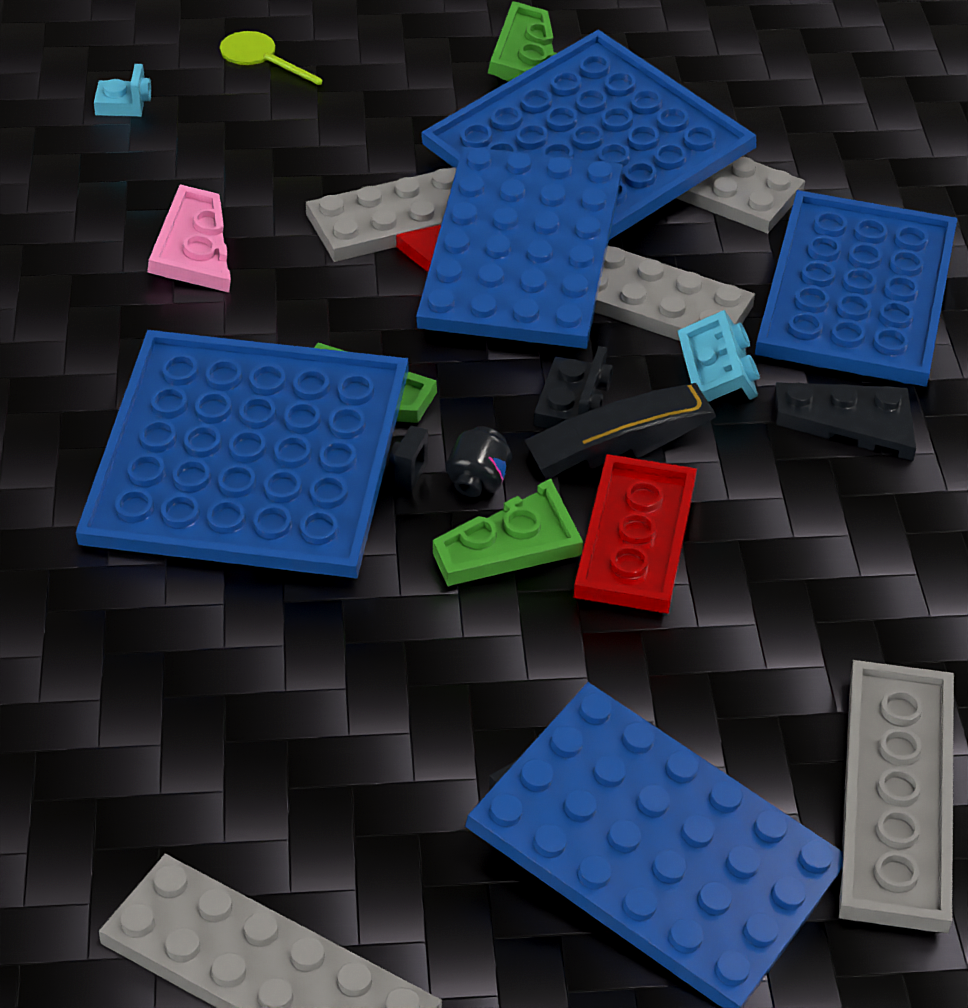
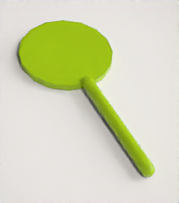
(255, 48)

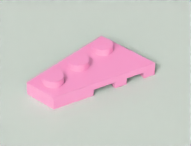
(193, 241)

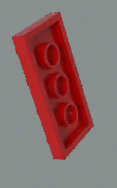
(636, 534)

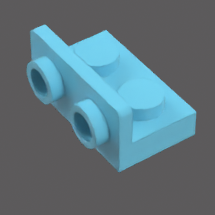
(718, 356)

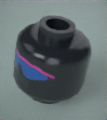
(479, 461)

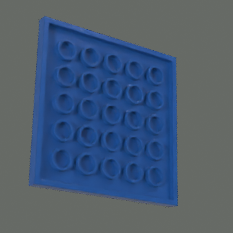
(602, 107)
(246, 454)

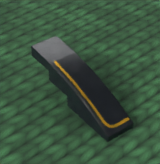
(627, 424)

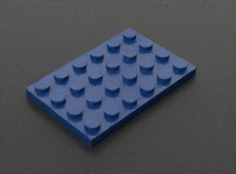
(521, 247)
(858, 288)
(659, 846)

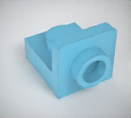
(123, 97)

